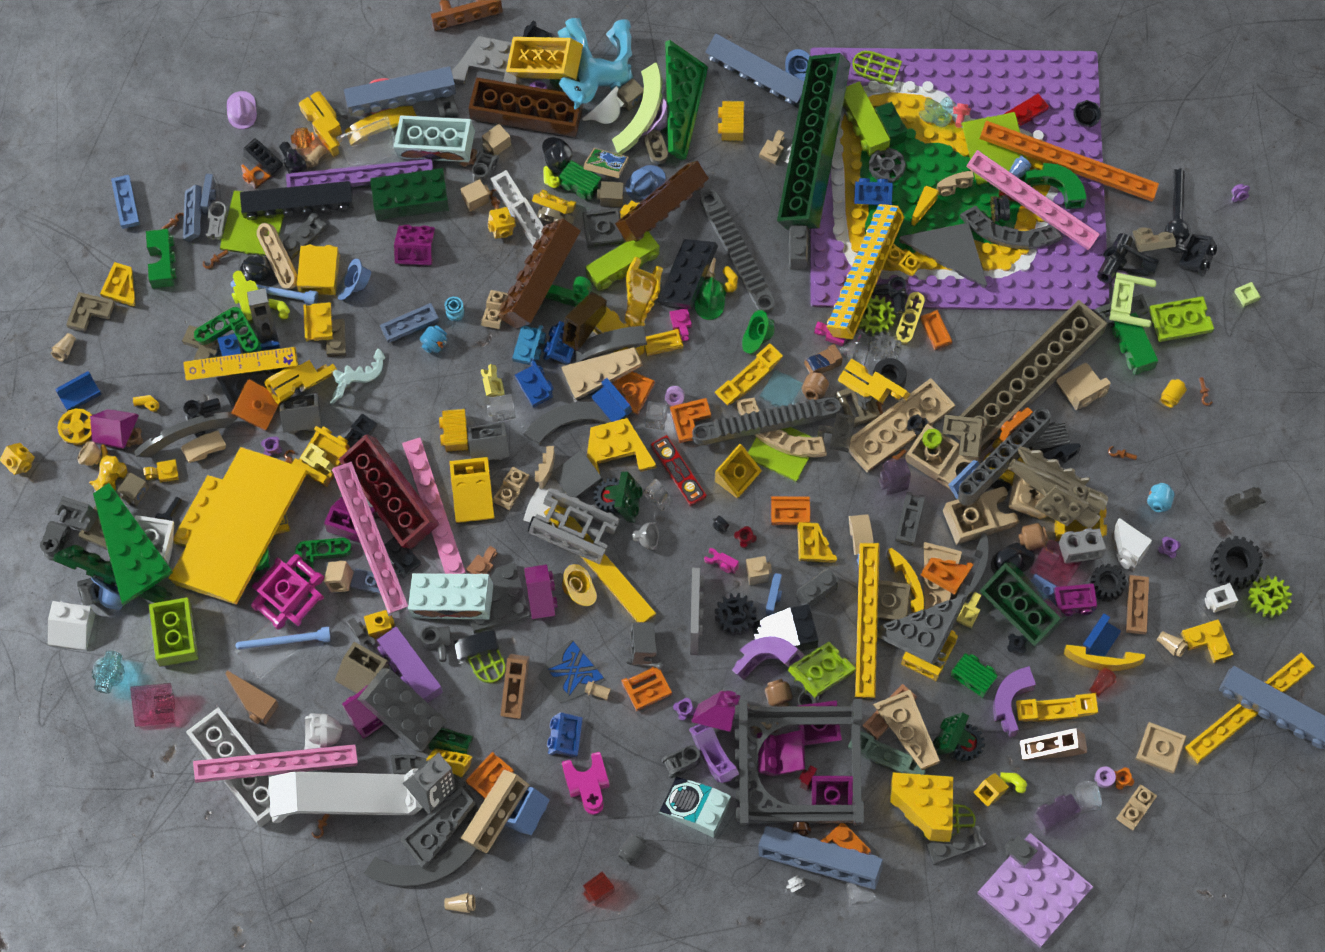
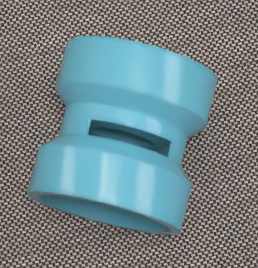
(454, 313)

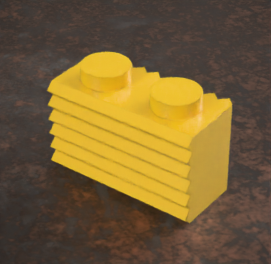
(732, 120)
(455, 430)

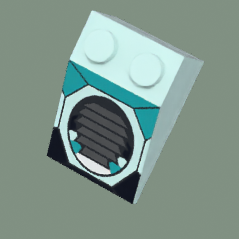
(696, 805)

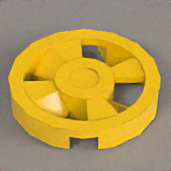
(75, 427)

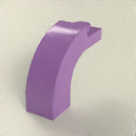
(766, 648)
(1014, 684)
(712, 753)

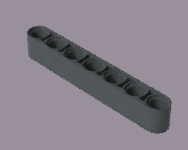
(1002, 463)

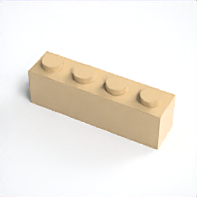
(495, 811)

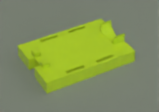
(1181, 319)
(822, 670)

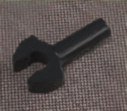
(170, 511)

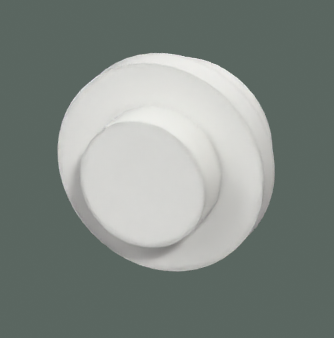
(796, 883)

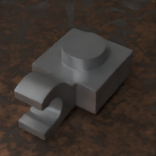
(358, 630)

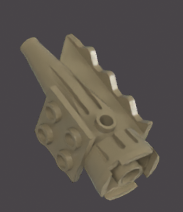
(1063, 491)

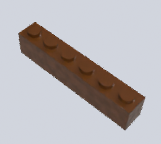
(662, 201)

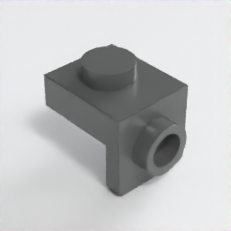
(1020, 850)

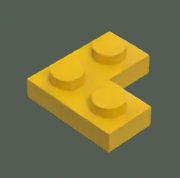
(1212, 636)

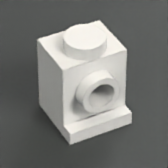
(1225, 594)

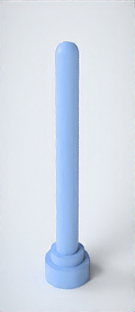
(309, 297)
(321, 635)

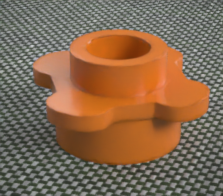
(1125, 772)

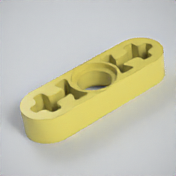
(909, 303)

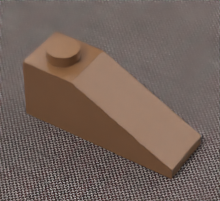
(514, 685)
(256, 702)
(1054, 745)

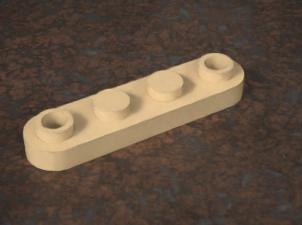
(277, 256)

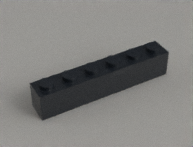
(296, 200)

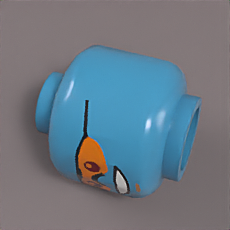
(433, 339)

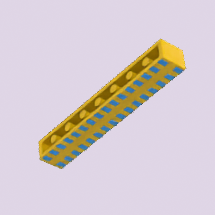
(865, 271)

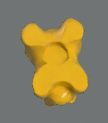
(109, 470)

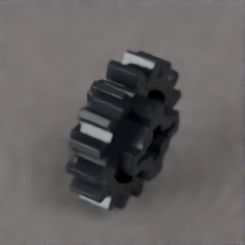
(732, 621)

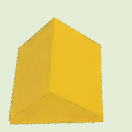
(737, 471)

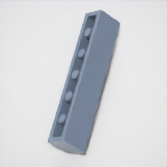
(755, 68)
(400, 91)
(1274, 705)
(820, 857)

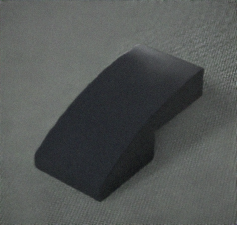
(359, 428)
(1063, 452)
(476, 644)

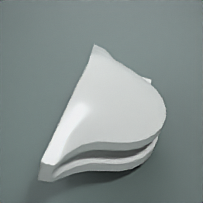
(607, 110)

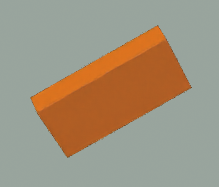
(936, 330)

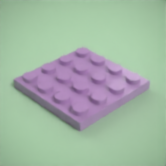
(1036, 895)

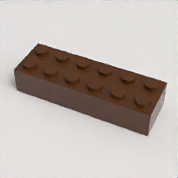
(524, 107)
(538, 273)

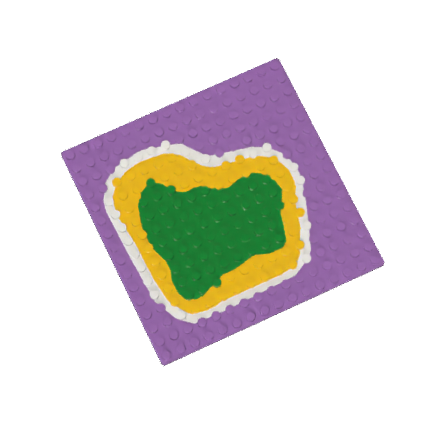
(991, 86)

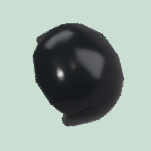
(1087, 114)

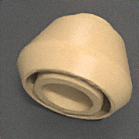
(89, 454)

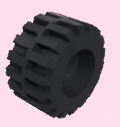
(1243, 550)

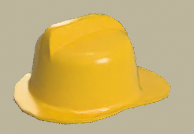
(579, 585)

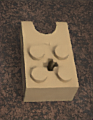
(943, 463)
(984, 515)

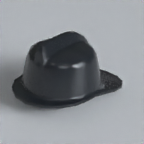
(556, 154)
(258, 270)
(1013, 553)

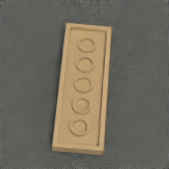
(890, 431)

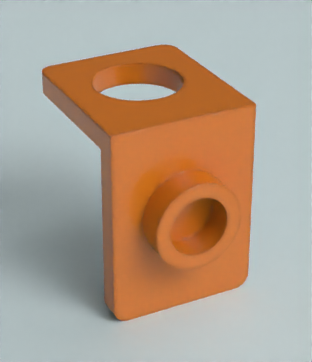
(249, 176)

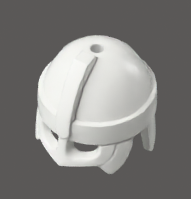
(321, 731)

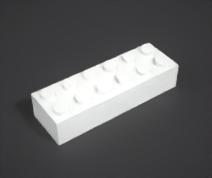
(219, 739)

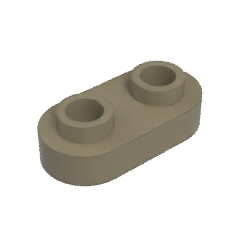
(656, 148)

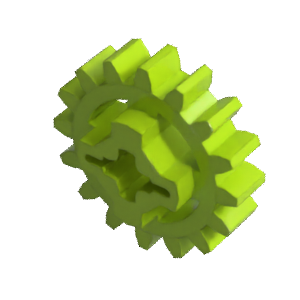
(875, 323)
(1261, 598)

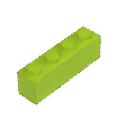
(864, 119)
(616, 262)

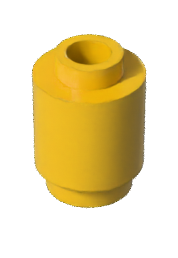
(1173, 393)

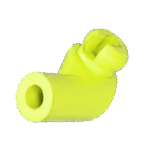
(549, 179)
(281, 307)
(1016, 779)

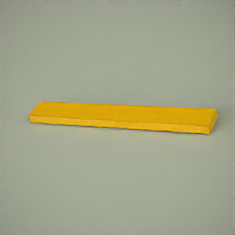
(612, 577)
(867, 620)
(1240, 716)

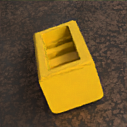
(926, 200)
(458, 761)

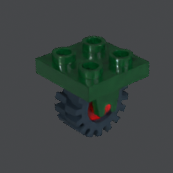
(620, 496)
(959, 738)

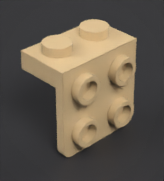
(1082, 386)

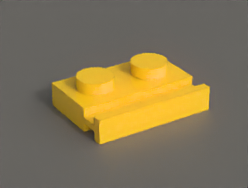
(318, 322)

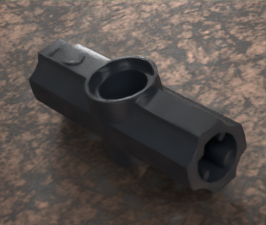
(1114, 258)

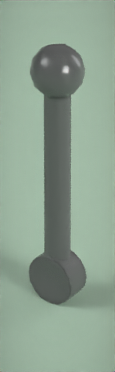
(659, 666)

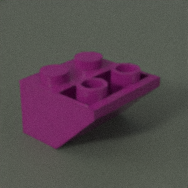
(340, 522)
(360, 716)

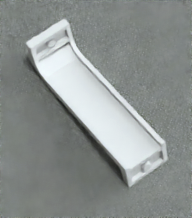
(340, 794)

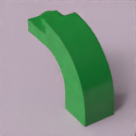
(1063, 180)

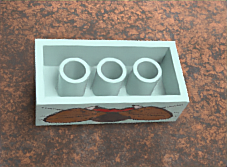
(434, 138)
(450, 596)

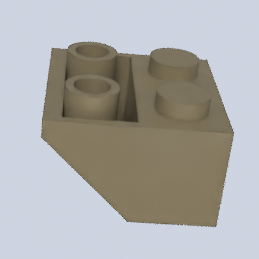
(359, 668)

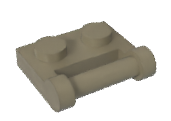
(864, 415)

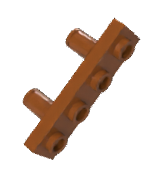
(464, 13)

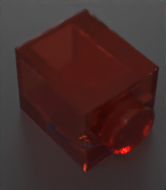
(598, 889)

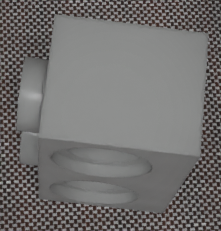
(1082, 550)

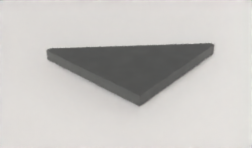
(951, 248)
(923, 631)

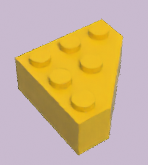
(925, 802)

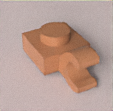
(483, 564)

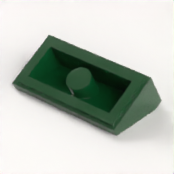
(451, 741)

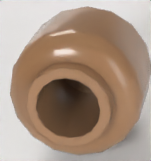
(815, 386)
(1033, 536)
(778, 693)

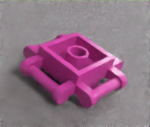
(287, 591)

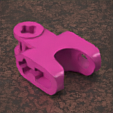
(587, 783)

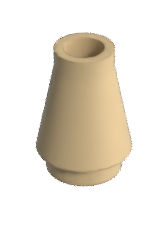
(63, 348)
(1173, 644)
(461, 903)

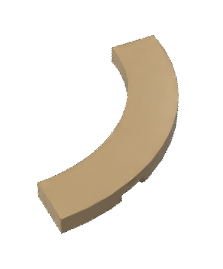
(780, 440)

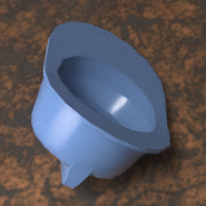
(796, 63)
(644, 181)
(354, 279)
(108, 594)

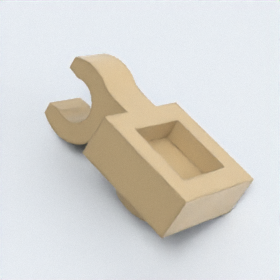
(772, 150)

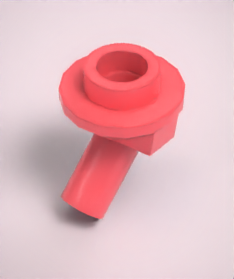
(961, 110)

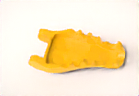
(641, 292)

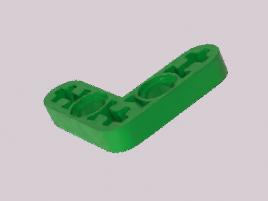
(581, 288)
(235, 325)
(314, 554)

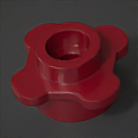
(746, 531)

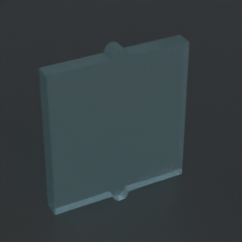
(781, 389)

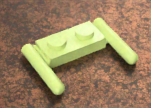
(1123, 296)

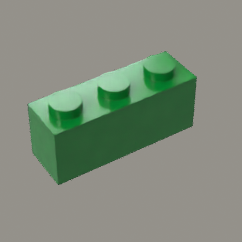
(1135, 346)

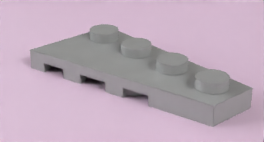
(696, 612)

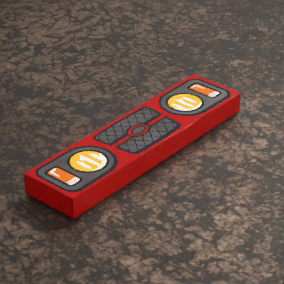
(678, 470)

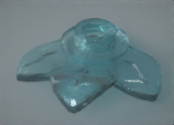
(936, 110)

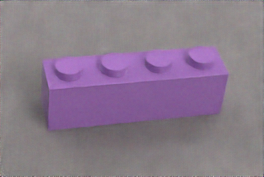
(408, 664)

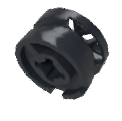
(1000, 208)

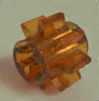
(302, 137)

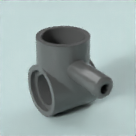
(442, 639)

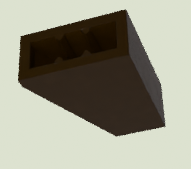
(583, 320)

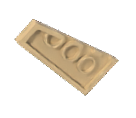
(587, 375)
(932, 592)
(907, 724)

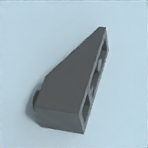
(262, 315)

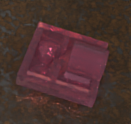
(1051, 565)
(153, 704)

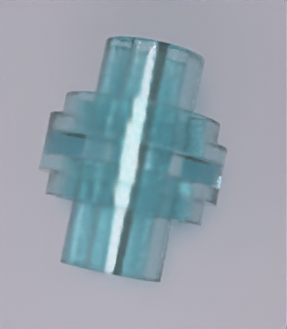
(108, 672)

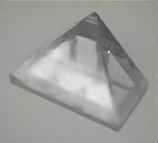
(857, 347)

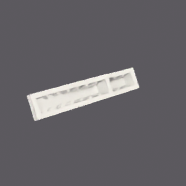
(517, 206)

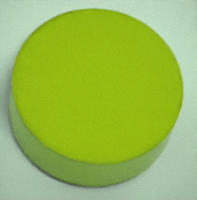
(932, 438)

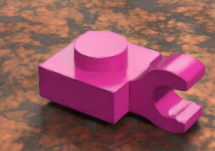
(681, 320)
(821, 330)
(725, 562)

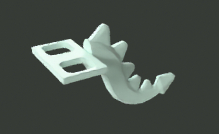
(358, 376)

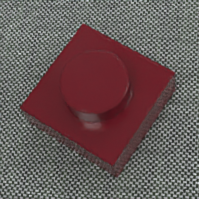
(806, 777)

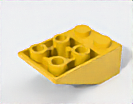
(471, 489)

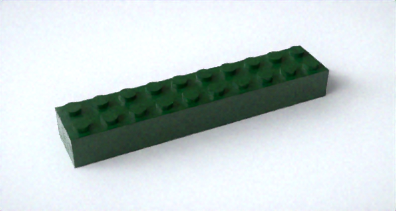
(814, 141)

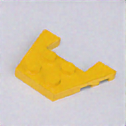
(617, 441)

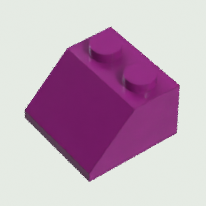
(717, 710)

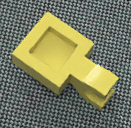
(492, 384)
(315, 457)
(969, 611)

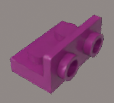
(1076, 599)

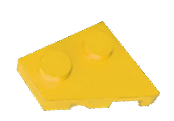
(119, 285)
(813, 545)

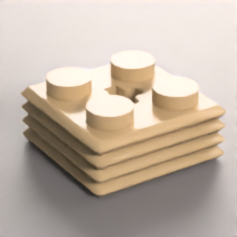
(1022, 499)

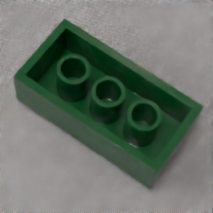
(409, 194)
(1023, 603)

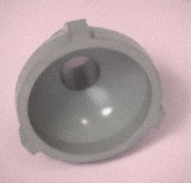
(647, 536)

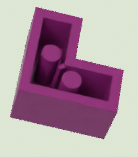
(540, 588)

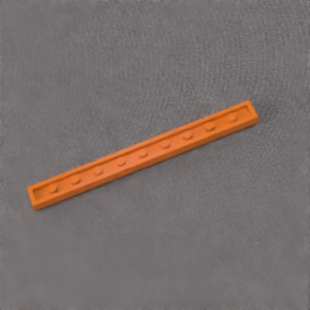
(1075, 162)

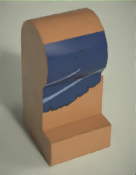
(824, 360)

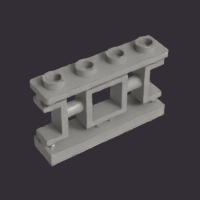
(568, 538)

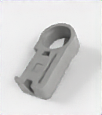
(216, 224)

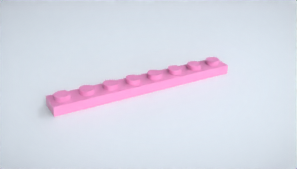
(1032, 200)
(430, 496)
(370, 537)
(275, 763)

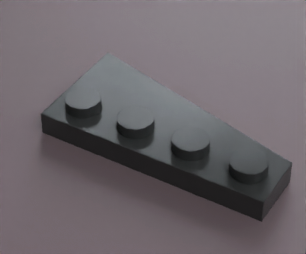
(434, 830)

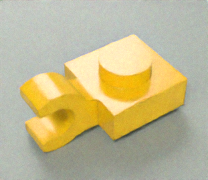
(165, 471)

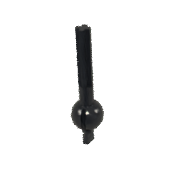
(1178, 226)

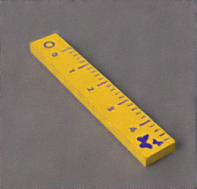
(240, 363)

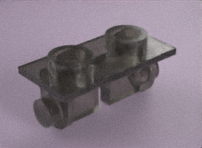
(1235, 505)

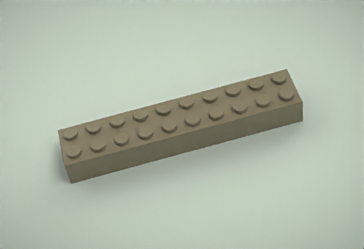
(1035, 370)

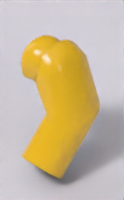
(731, 285)
(148, 401)

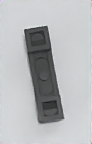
(611, 341)
(982, 553)

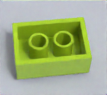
(173, 632)

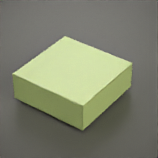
(1247, 294)

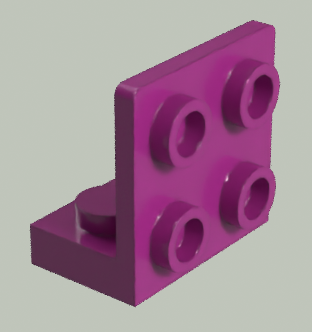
(414, 245)
(781, 753)

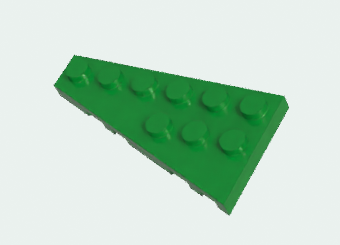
(684, 89)
(132, 554)

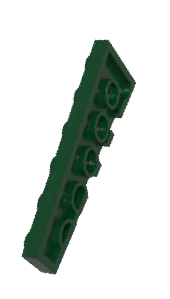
(76, 556)

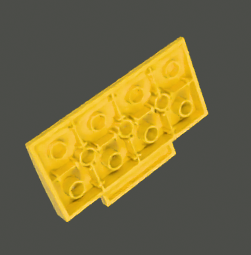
(234, 524)

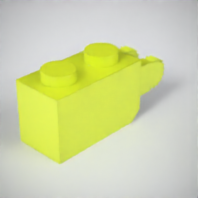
(240, 293)

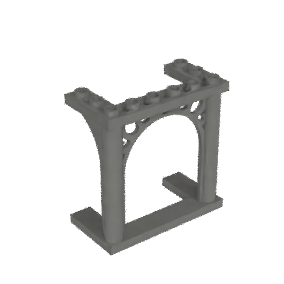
(793, 715)

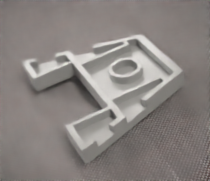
(485, 56)

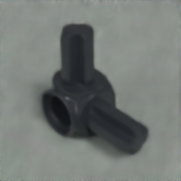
(293, 161)
(898, 295)
(202, 408)

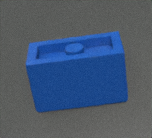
(78, 391)
(611, 401)
(1101, 637)

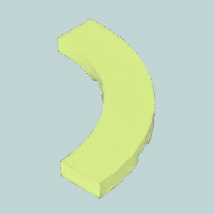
(647, 112)

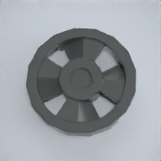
(887, 164)

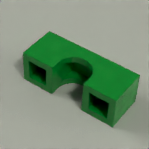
(162, 272)

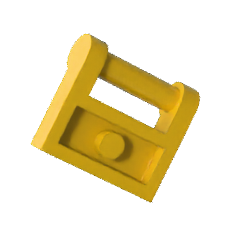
(553, 202)

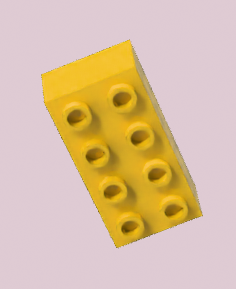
(544, 58)

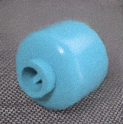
(1161, 497)

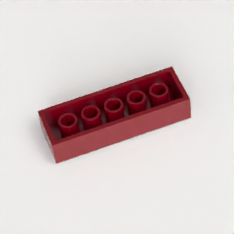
(390, 492)

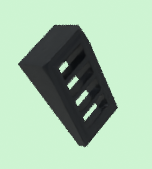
(255, 148)

